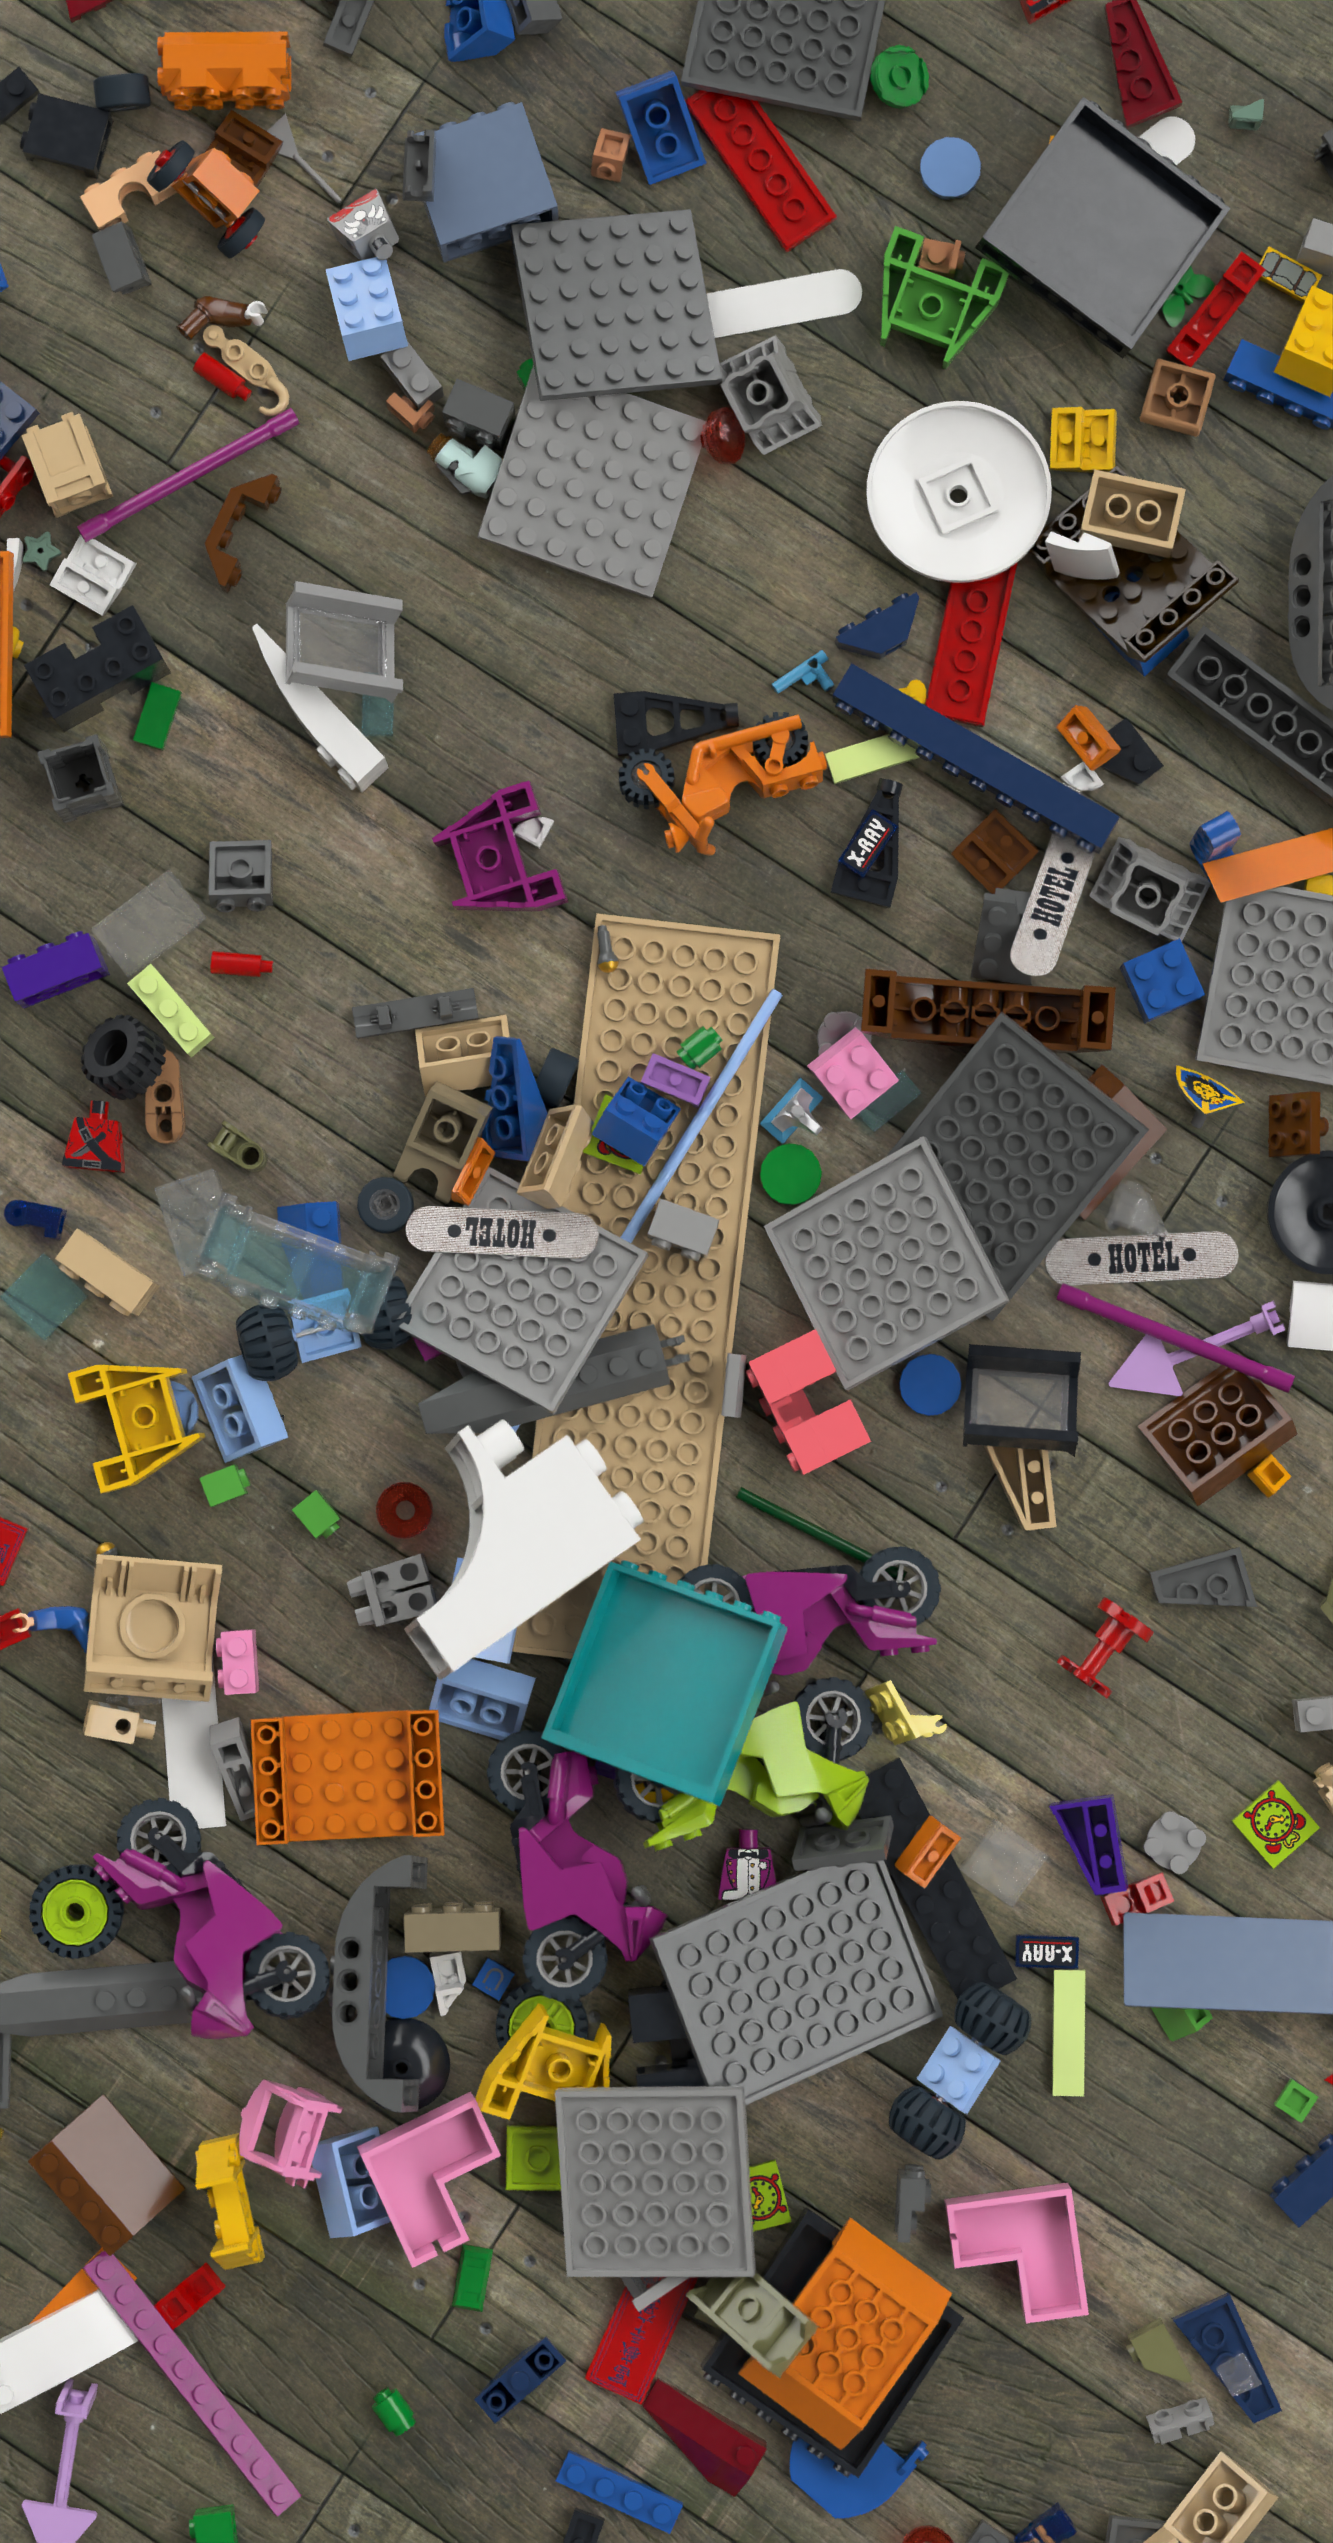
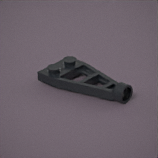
(632, 722)
(880, 886)

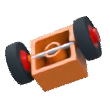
(213, 190)

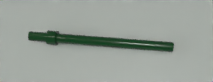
(810, 1529)

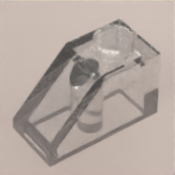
(1135, 1211)

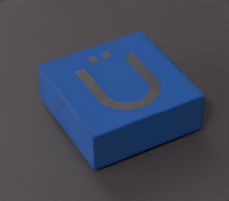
(493, 1978)

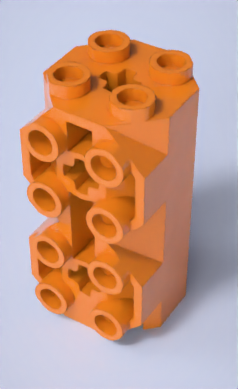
(225, 67)

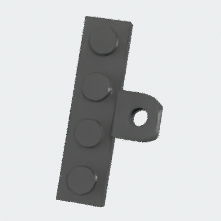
(347, 25)

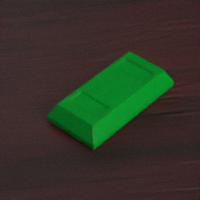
(472, 2277)

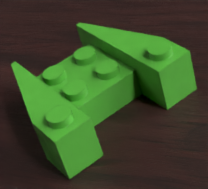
(931, 304)

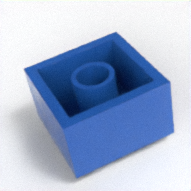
(1162, 980)

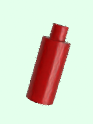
(221, 377)
(239, 964)

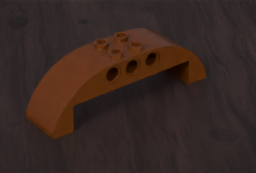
(963, 1011)

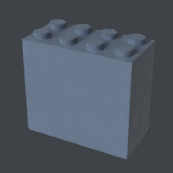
(487, 181)

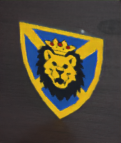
(1204, 1094)

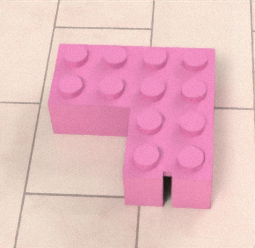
(414, 2164)
(1035, 2230)

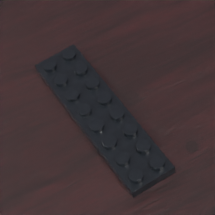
(946, 1906)

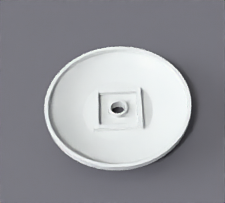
(967, 450)

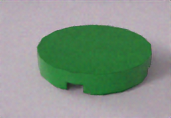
(899, 77)
(790, 1174)

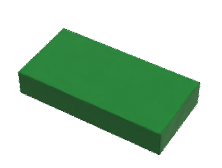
(157, 716)

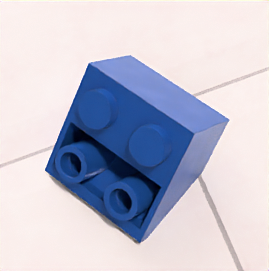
(636, 1121)

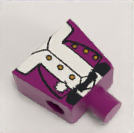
(746, 1867)

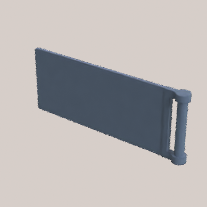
(1228, 1963)

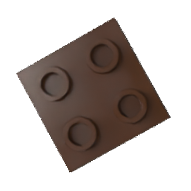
(1295, 1124)

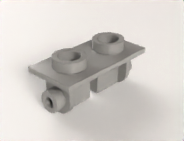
(1193, 2415)

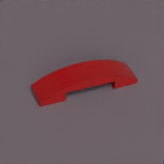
(1216, 310)

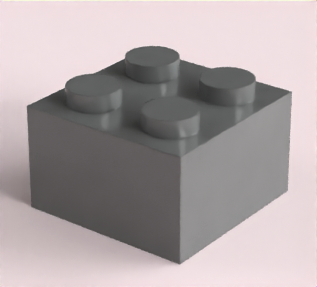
(478, 415)

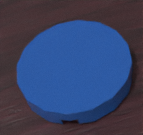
(930, 1384)
(408, 1987)

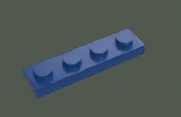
(619, 2491)

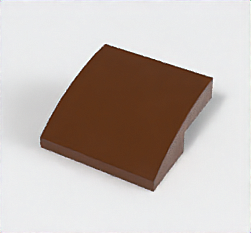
(247, 145)
(995, 851)

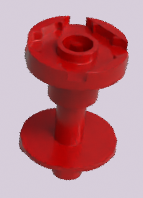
(1112, 1637)

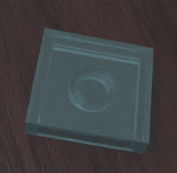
(44, 1296)

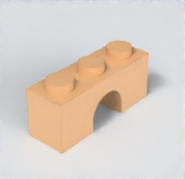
(105, 199)

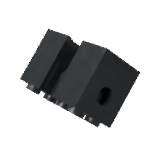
(79, 685)
(656, 2019)

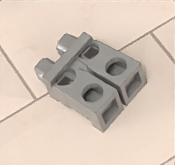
(385, 1595)

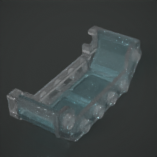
(294, 1269)

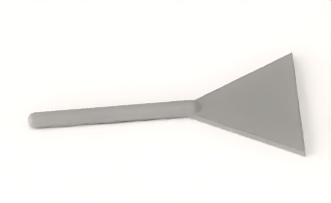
(282, 131)

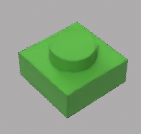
(1296, 2100)

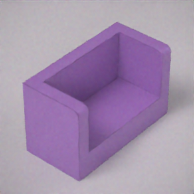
(675, 1080)

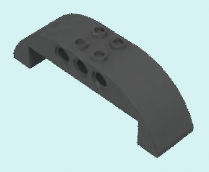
(1312, 596)
(363, 2038)

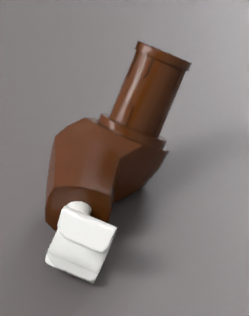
(221, 313)

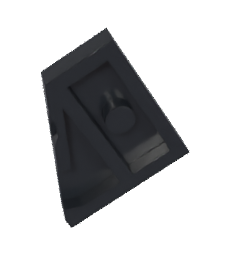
(1136, 759)

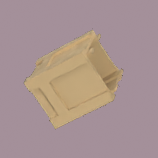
(67, 465)

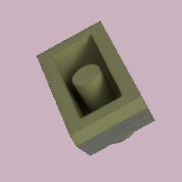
(1157, 2351)

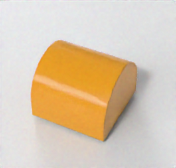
(1269, 1475)

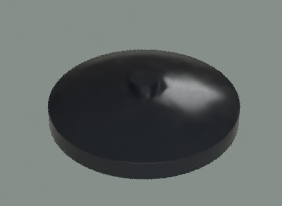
(1303, 1212)

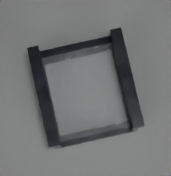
(1021, 1398)

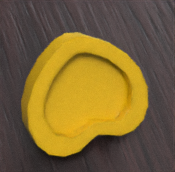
(915, 690)

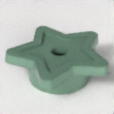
(44, 558)

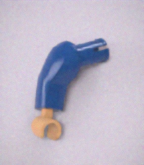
(59, 1617)

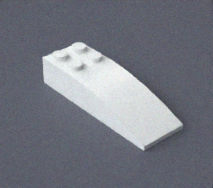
(330, 729)
(59, 2348)

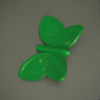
(1189, 284)

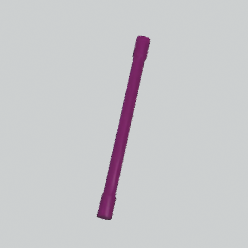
(104, 521)
(1266, 1374)

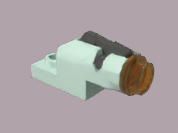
(463, 468)

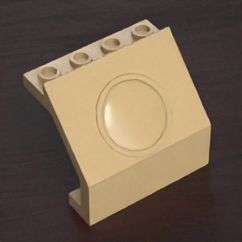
(152, 1628)

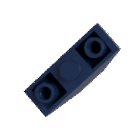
(882, 630)
(519, 2378)

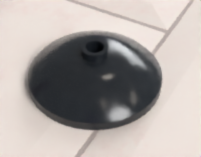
(422, 2051)

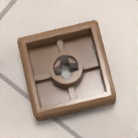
(1195, 389)

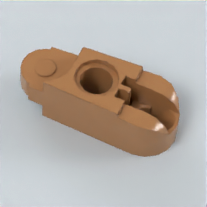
(172, 1110)

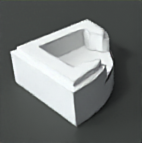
(1082, 778)
(534, 830)

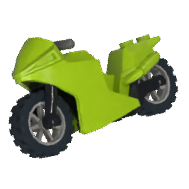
(778, 1768)

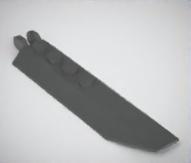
(614, 1369)
(93, 1999)

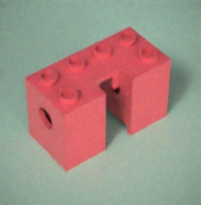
(810, 1437)

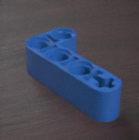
(1215, 839)

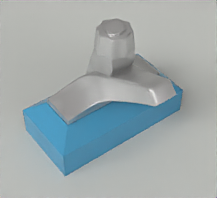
(793, 1112)

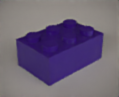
(55, 969)

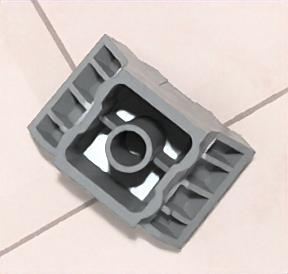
(768, 395)
(1149, 890)

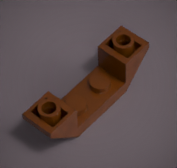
(257, 492)

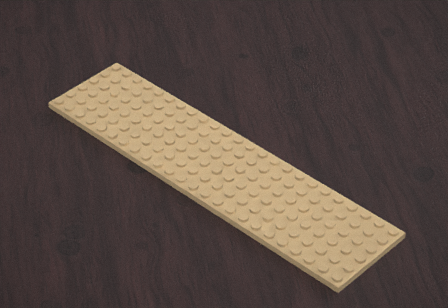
(667, 1439)

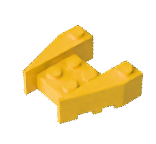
(143, 1419)
(542, 2061)
(221, 2169)

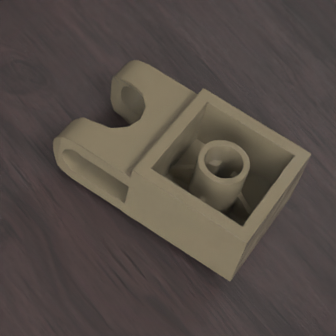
(436, 1146)

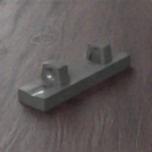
(415, 1013)

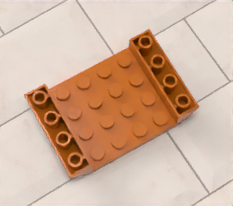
(347, 1776)
(871, 2323)

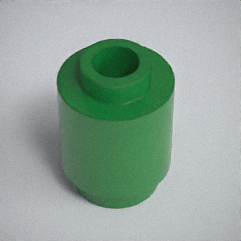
(700, 1047)
(393, 2411)

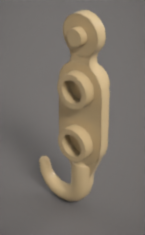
(248, 365)

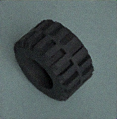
(123, 1057)

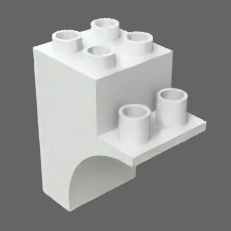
(525, 1540)

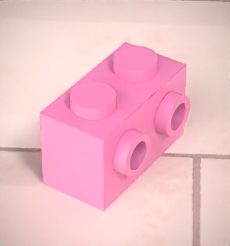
(239, 1662)

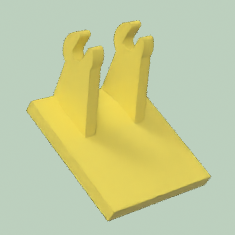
(897, 1722)

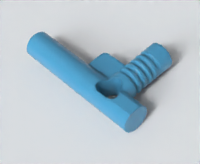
(806, 674)

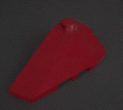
(713, 2443)

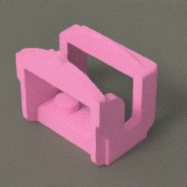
(296, 2131)

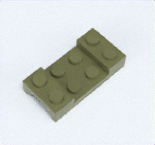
(756, 2318)

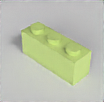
(170, 1010)

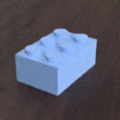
(366, 308)

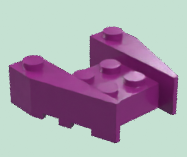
(492, 859)

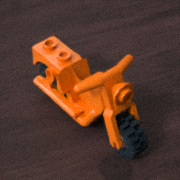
(716, 770)

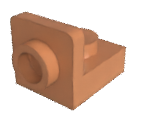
(610, 155)
(941, 257)
(405, 411)

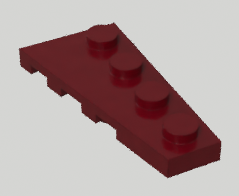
(1139, 67)

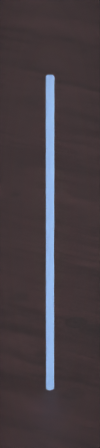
(699, 1119)

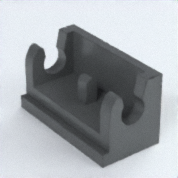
(419, 166)
(121, 258)

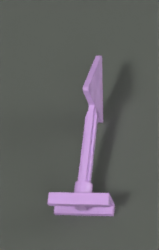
(1151, 1367)
(58, 2521)

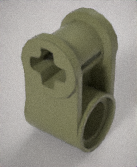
(234, 1145)

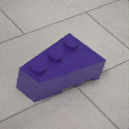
(1095, 1839)

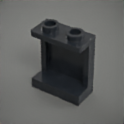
(67, 134)

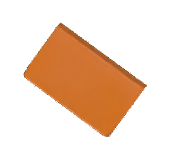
(1088, 737)
(472, 1172)
(927, 1851)

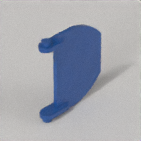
(852, 2495)

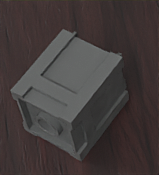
(64, 771)

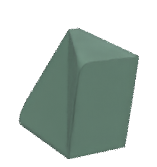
(1246, 117)

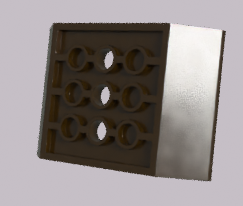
(1147, 610)

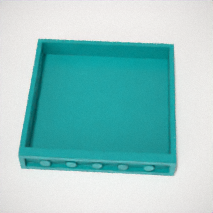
(665, 1681)

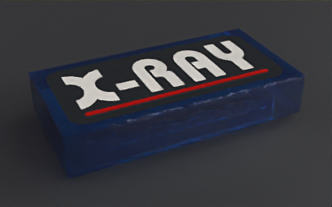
(867, 843)
(1046, 1951)

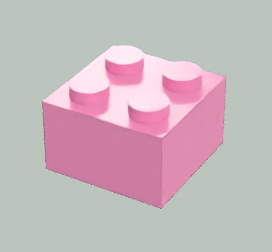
(853, 1073)

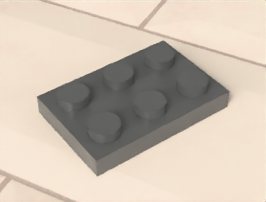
(828, 1846)

